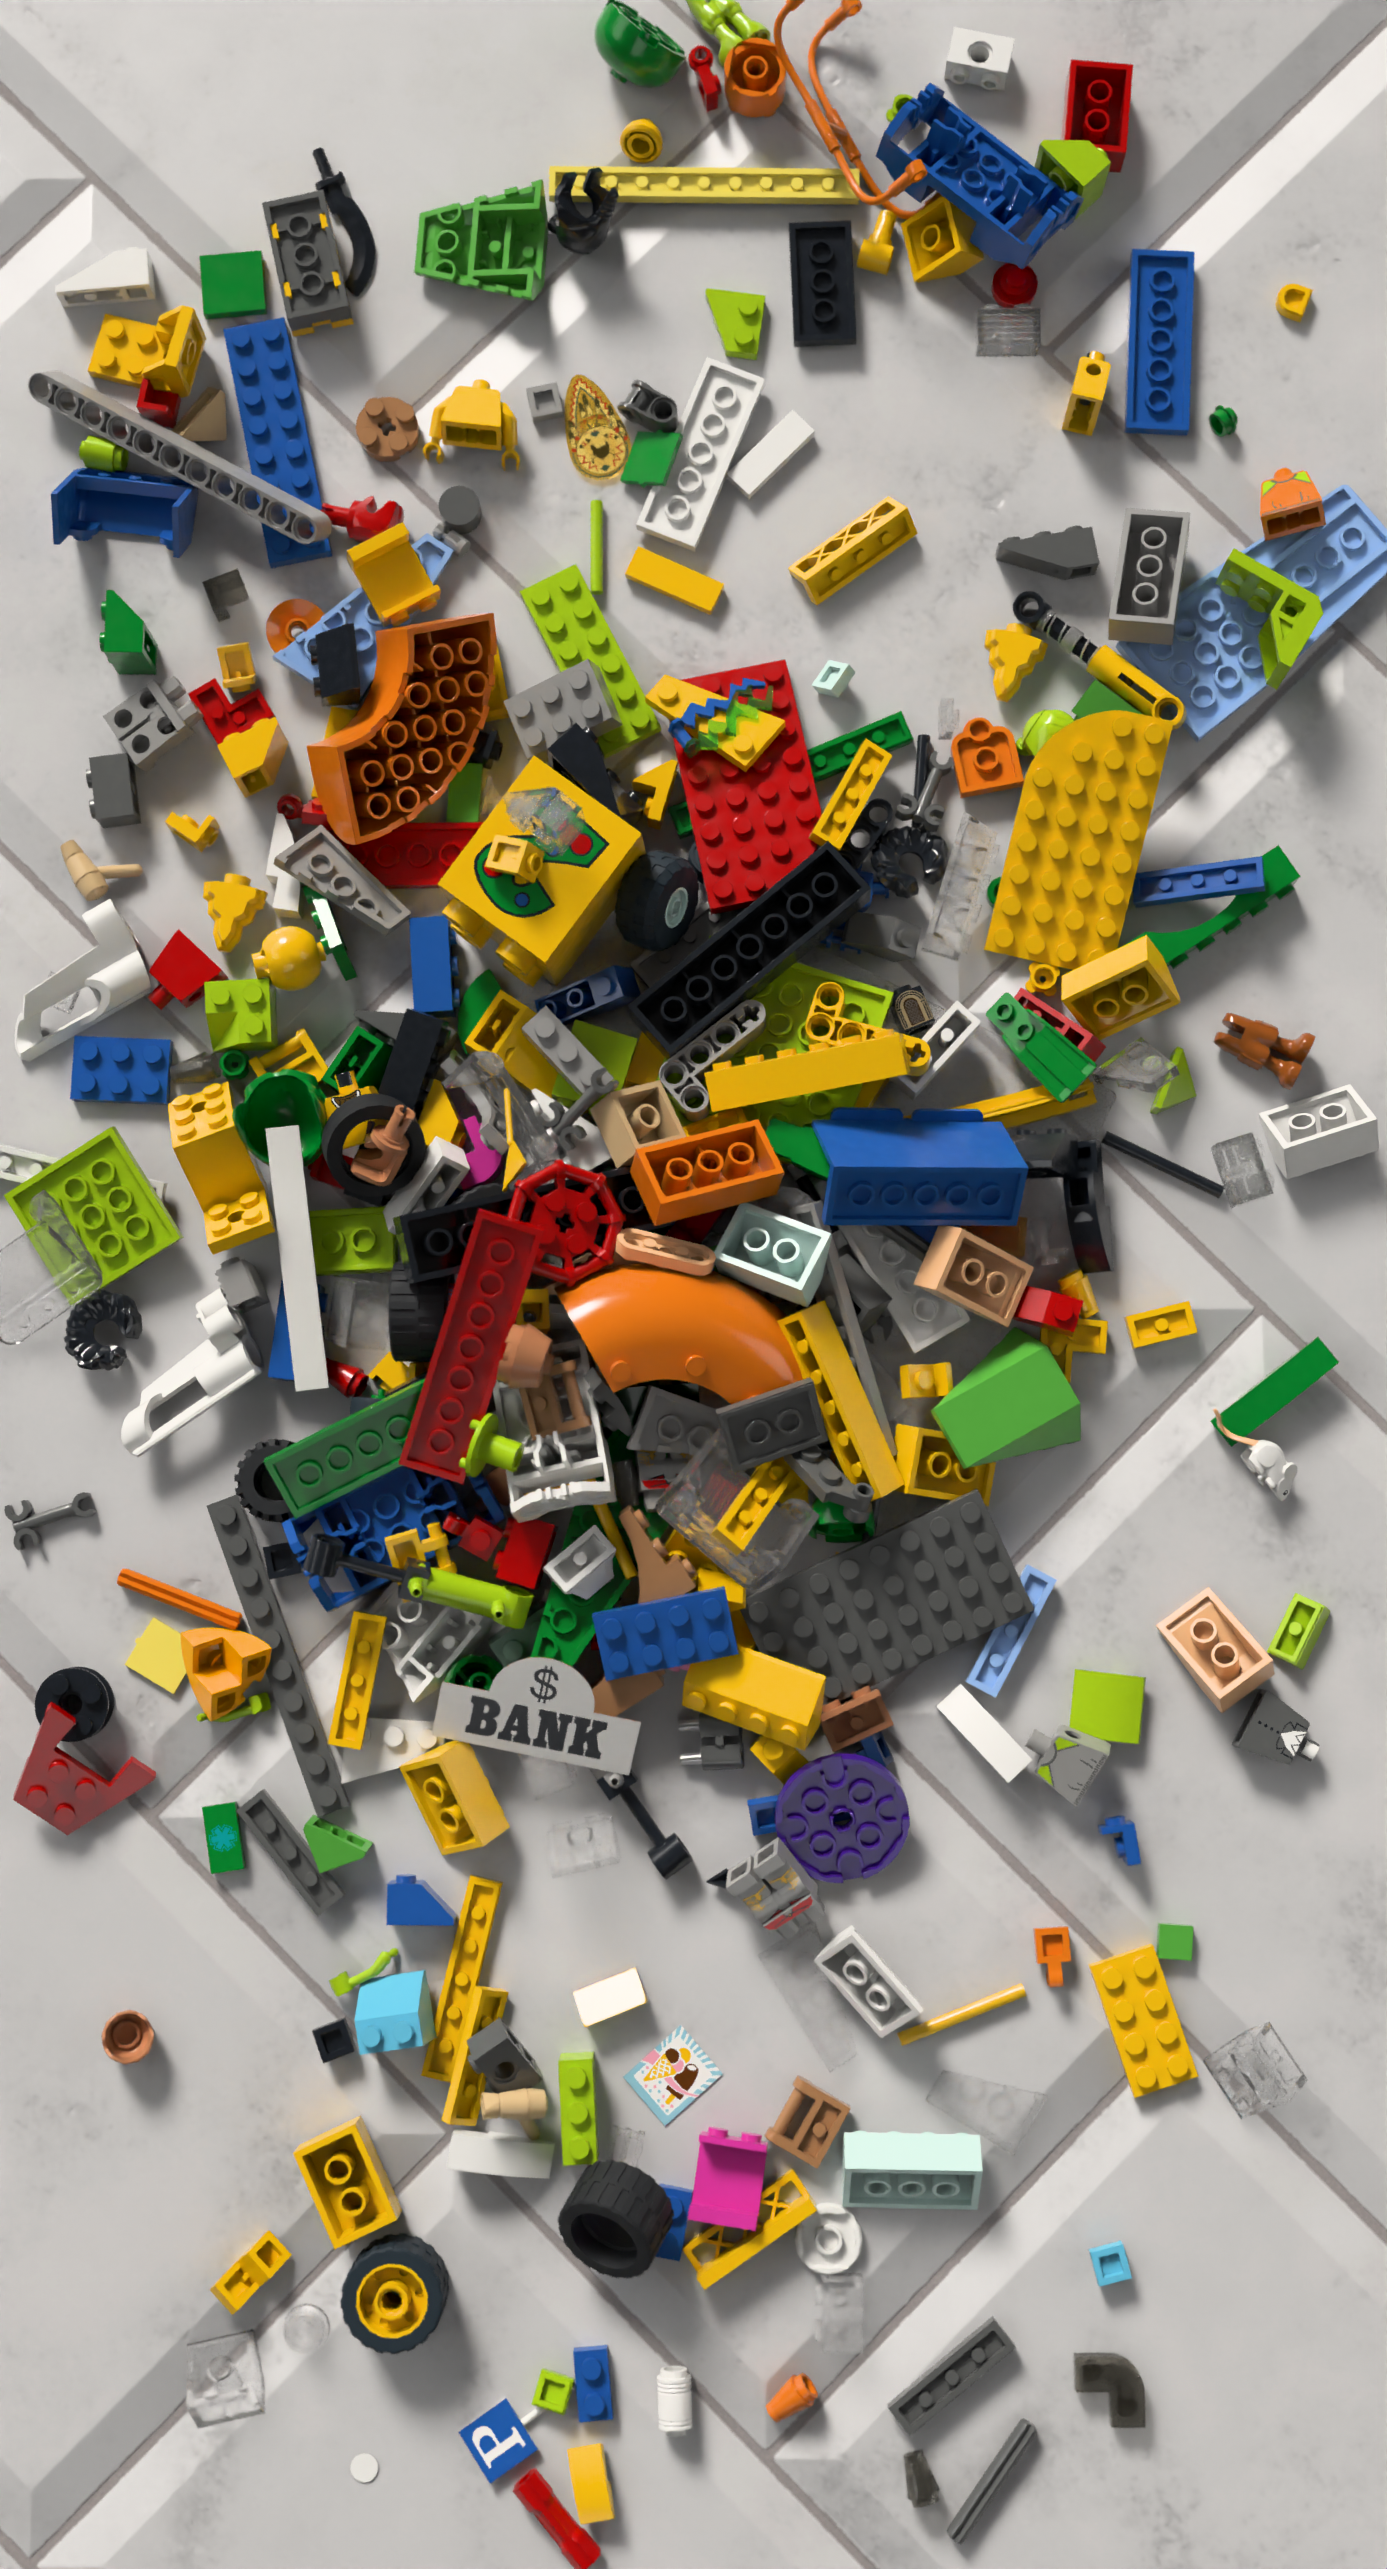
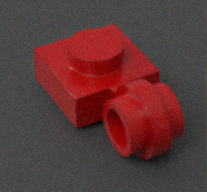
(707, 84)
(311, 813)

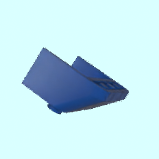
(124, 503)

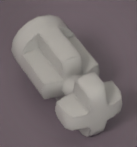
(452, 539)

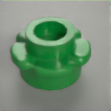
(1223, 421)
(226, 1064)

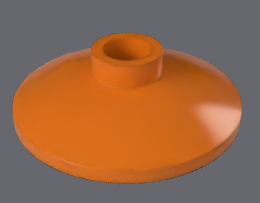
(289, 616)

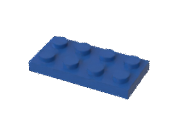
(665, 1633)

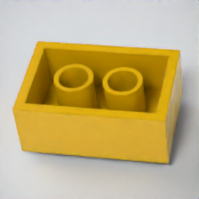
(347, 2182)

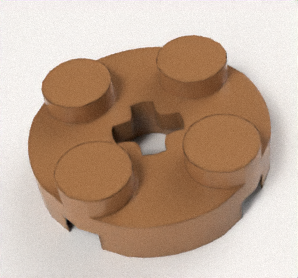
(398, 442)

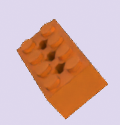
(706, 1172)

